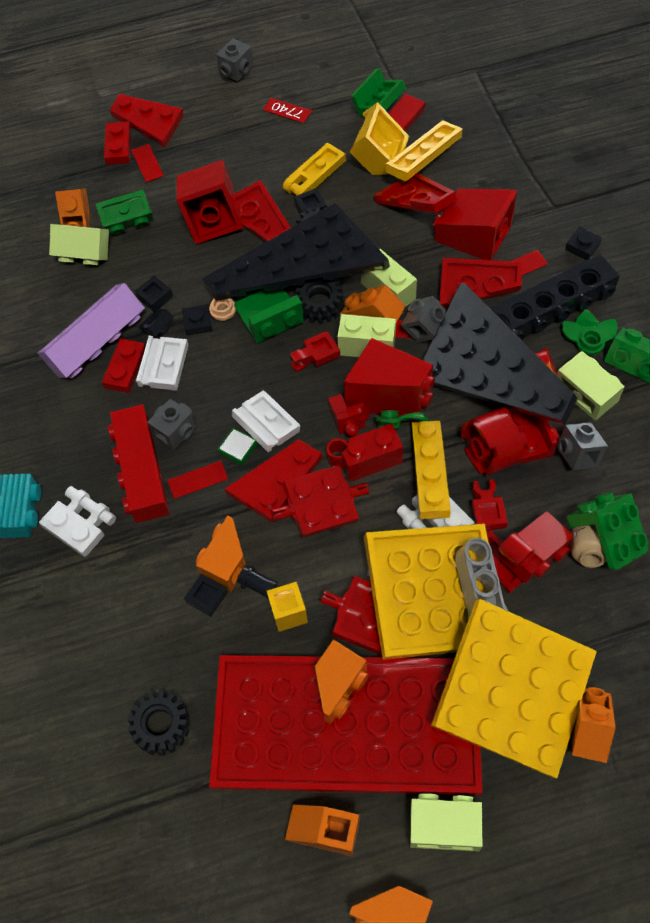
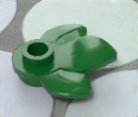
(589, 330)
(391, 416)

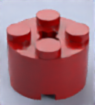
(493, 441)

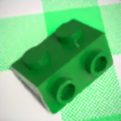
(376, 90)
(125, 212)
(630, 353)

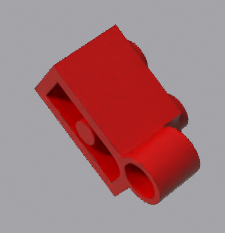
(366, 452)
(536, 547)

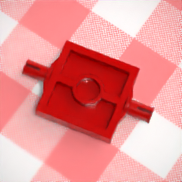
(320, 501)
(355, 615)

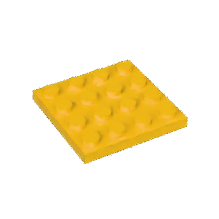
(419, 588)
(514, 688)

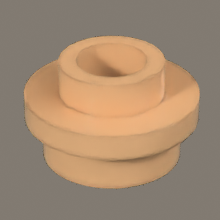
(219, 314)

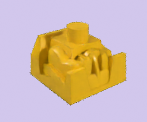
(378, 140)

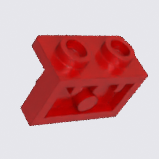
(539, 433)

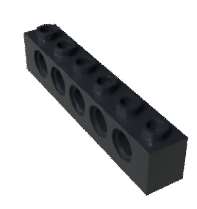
(558, 297)

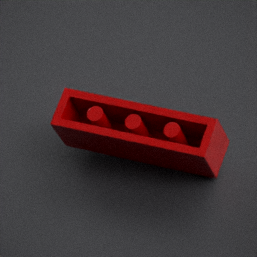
(138, 464)

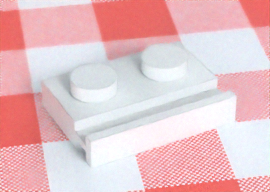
(162, 363)
(266, 421)

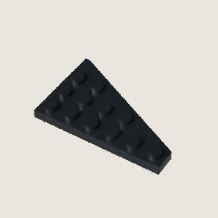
(318, 247)
(488, 361)

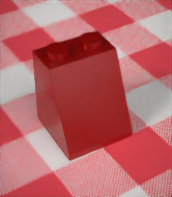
(208, 202)
(477, 221)
(389, 380)

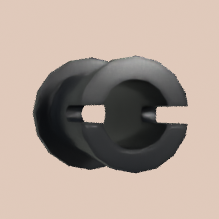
(255, 581)

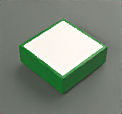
(237, 446)

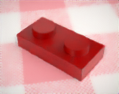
(117, 143)
(124, 366)

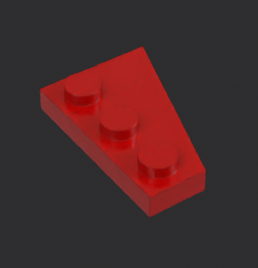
(150, 117)
(417, 194)
(260, 212)
(483, 277)
(263, 486)

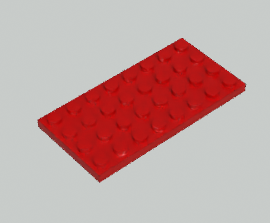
(276, 735)

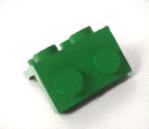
(269, 313)
(616, 525)

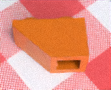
(73, 207)
(374, 303)
(223, 556)
(338, 674)
(593, 726)
(323, 828)
(393, 906)

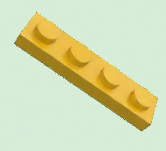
(423, 150)
(430, 470)

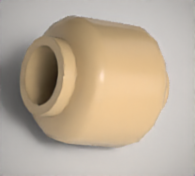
(587, 546)

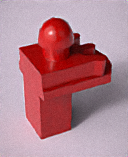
(350, 418)

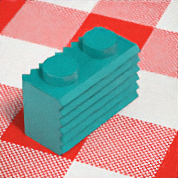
(18, 504)

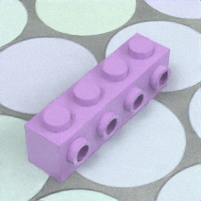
(91, 331)

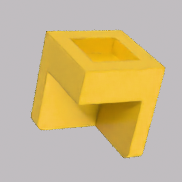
(287, 606)

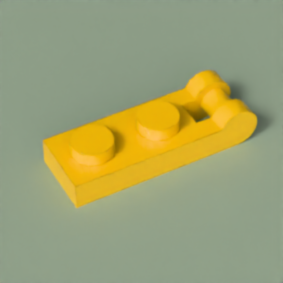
(315, 170)

